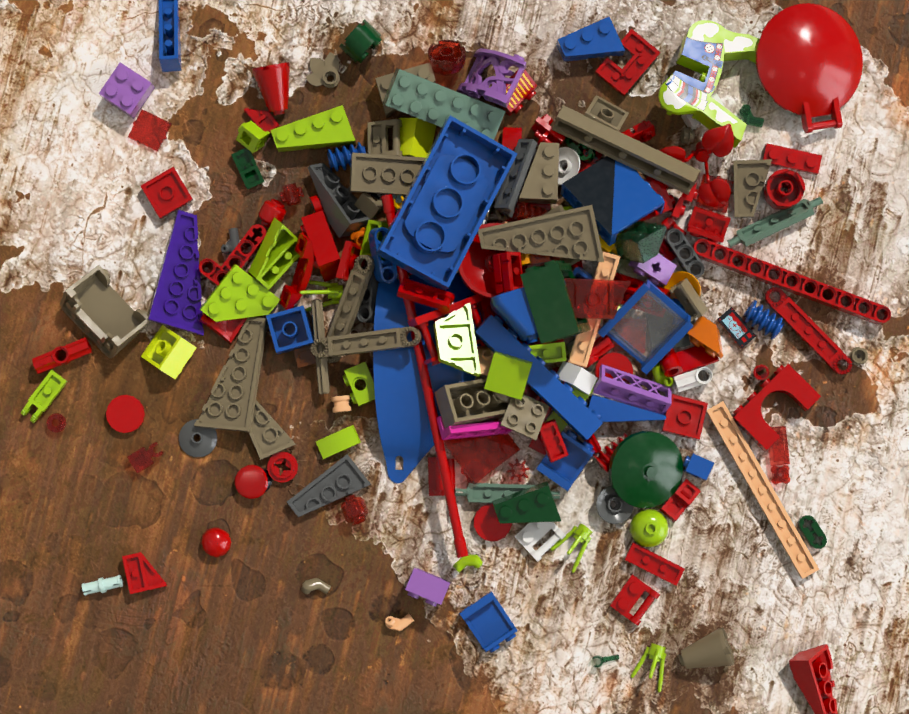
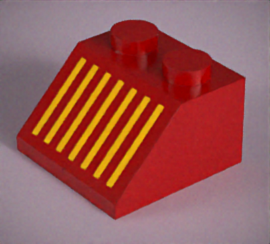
(524, 91)

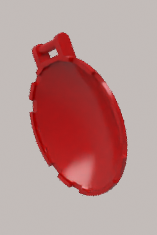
(810, 63)

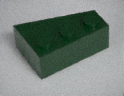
(528, 506)

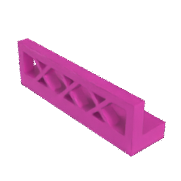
(471, 430)

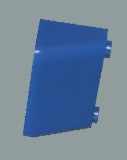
(516, 314)

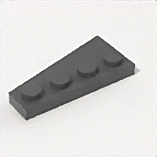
(330, 486)

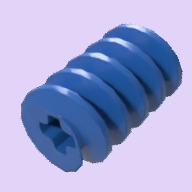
(343, 158)
(763, 319)

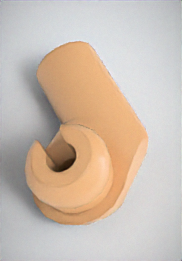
(398, 624)

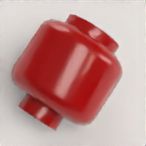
(271, 209)

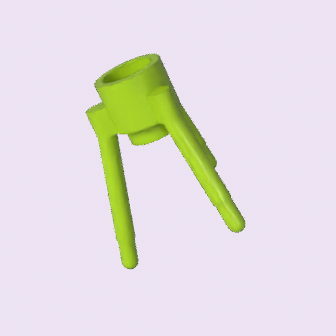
(334, 292)
(581, 535)
(655, 653)

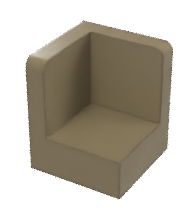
(369, 205)

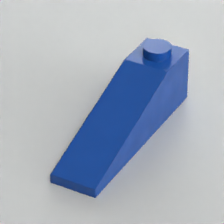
(169, 36)
(619, 412)

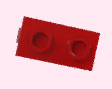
(643, 131)
(434, 478)

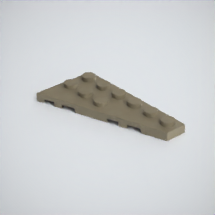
(557, 234)
(236, 387)

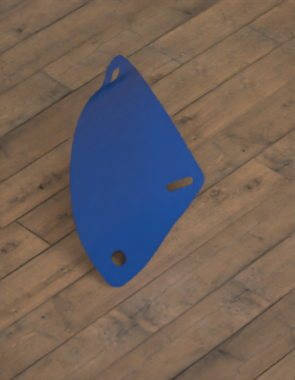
(397, 382)

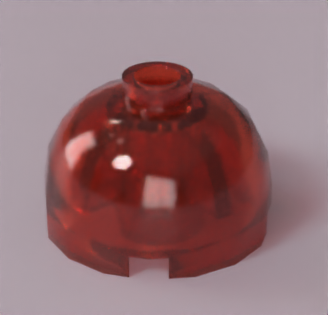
(446, 57)

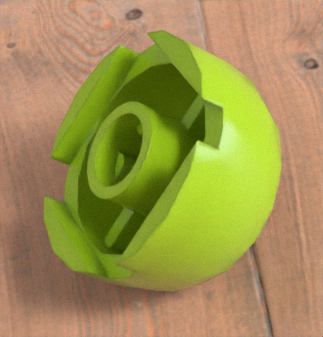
(648, 528)

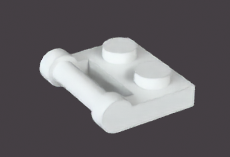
(534, 532)

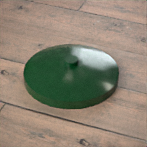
(645, 469)

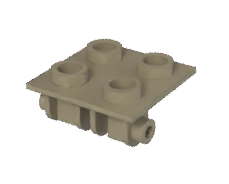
(525, 416)

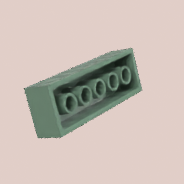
(436, 103)

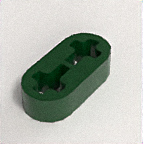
(578, 148)
(815, 529)

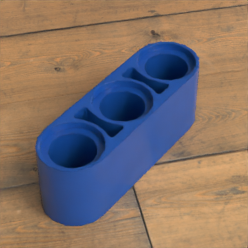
(381, 265)

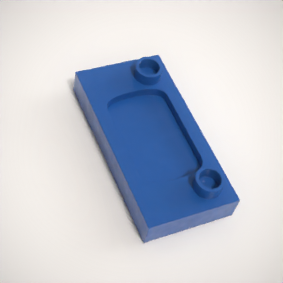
(446, 203)

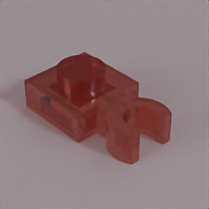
(142, 458)

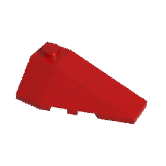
(813, 677)

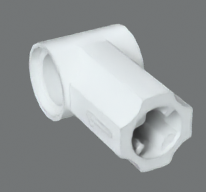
(690, 379)

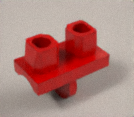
(544, 131)

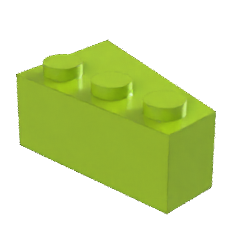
(274, 255)

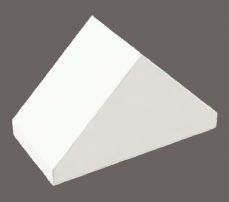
(576, 377)

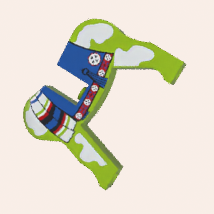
(704, 51)

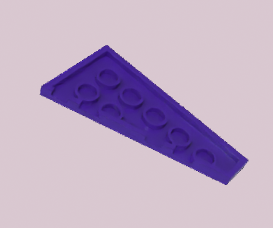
(179, 283)

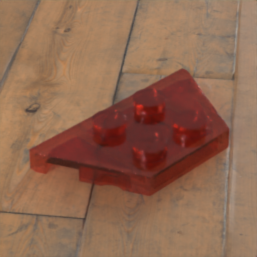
(596, 297)

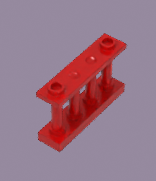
(422, 323)

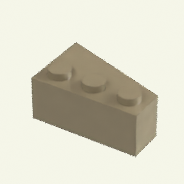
(542, 179)

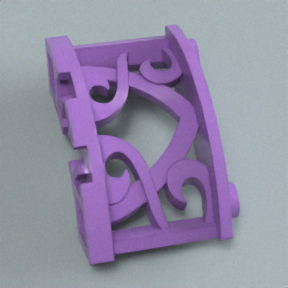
(496, 93)

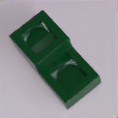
(247, 168)

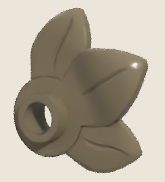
(322, 70)

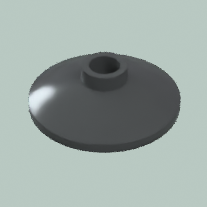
(201, 448)
(615, 515)

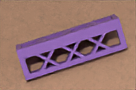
(634, 393)

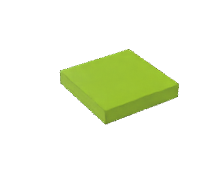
(508, 375)

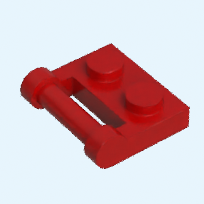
(629, 596)

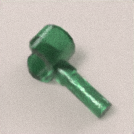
(605, 659)

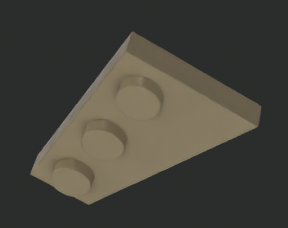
(267, 434)

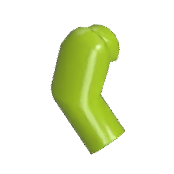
(659, 376)
(471, 560)

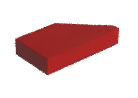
(262, 119)

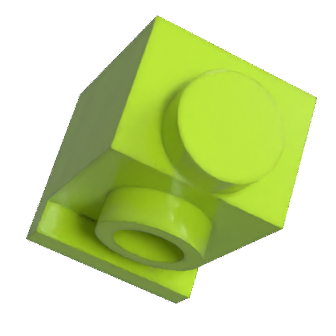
(252, 136)

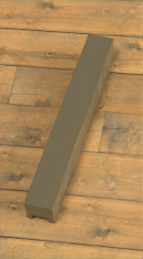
(626, 150)

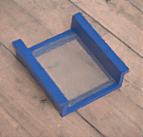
(648, 325)

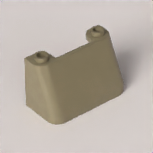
(102, 312)

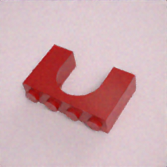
(750, 417)

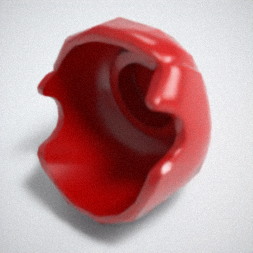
(215, 542)

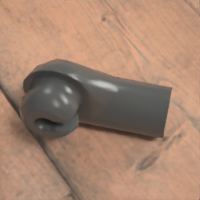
(232, 243)

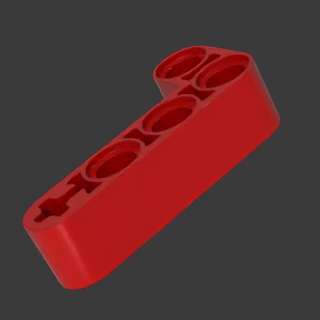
(236, 254)

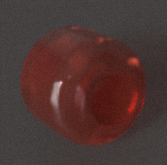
(354, 510)

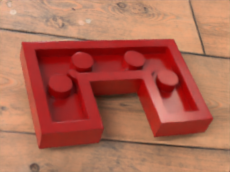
(643, 56)

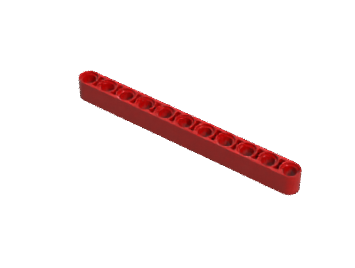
(800, 281)

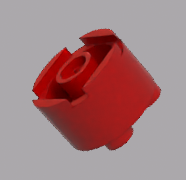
(787, 179)

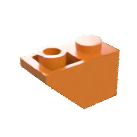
(707, 335)

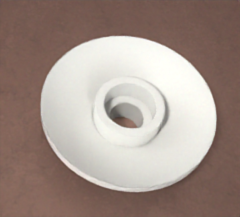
(567, 157)

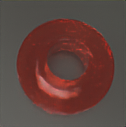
(62, 422)

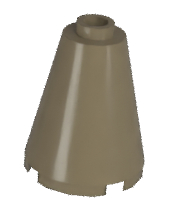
(708, 652)

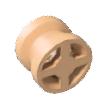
(341, 404)

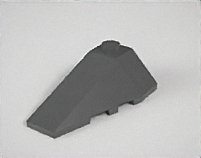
(337, 201)

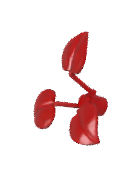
(716, 141)

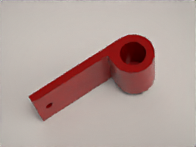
(685, 361)

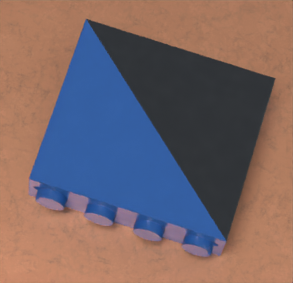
(616, 195)

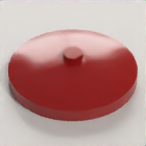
(477, 268)

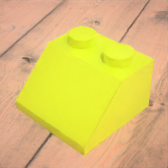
(168, 352)

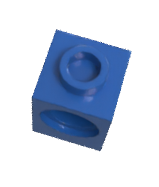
(697, 466)

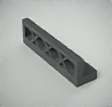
(516, 177)

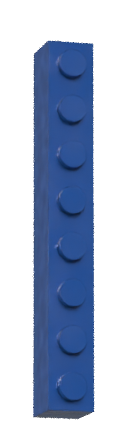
(540, 379)

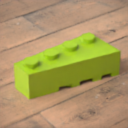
(314, 132)

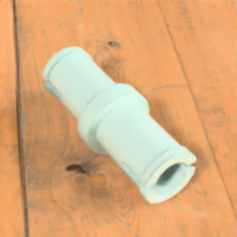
(102, 585)

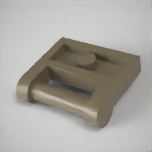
(379, 137)

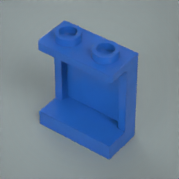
(568, 468)
(489, 622)

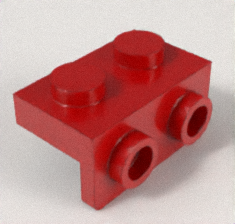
(708, 224)

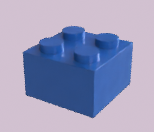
(290, 329)

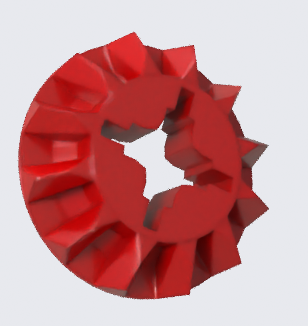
(274, 471)

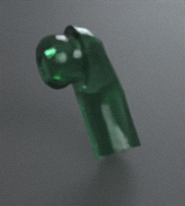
(748, 118)

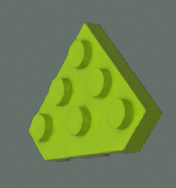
(239, 297)

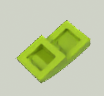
(338, 442)

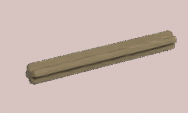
(319, 332)

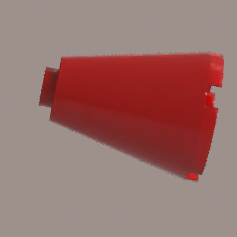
(274, 86)

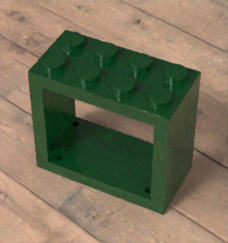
(551, 301)

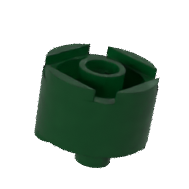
(360, 41)

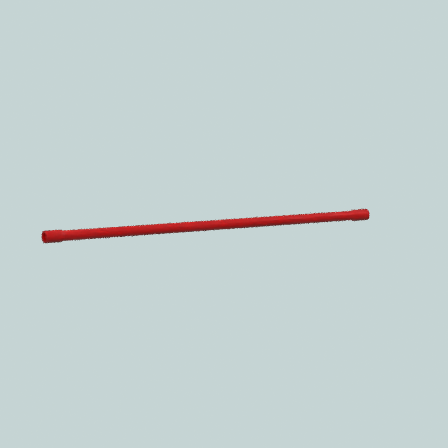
(459, 540)

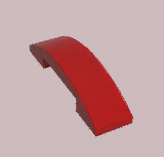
(291, 294)

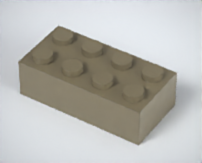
(468, 403)

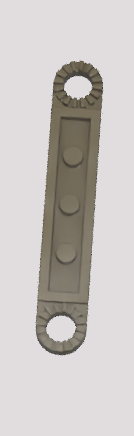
(351, 299)
(366, 342)

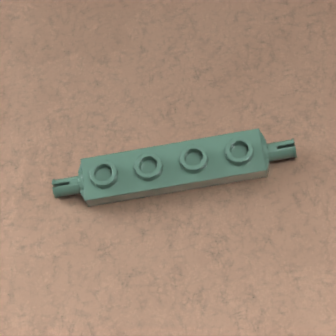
(775, 222)
(489, 492)

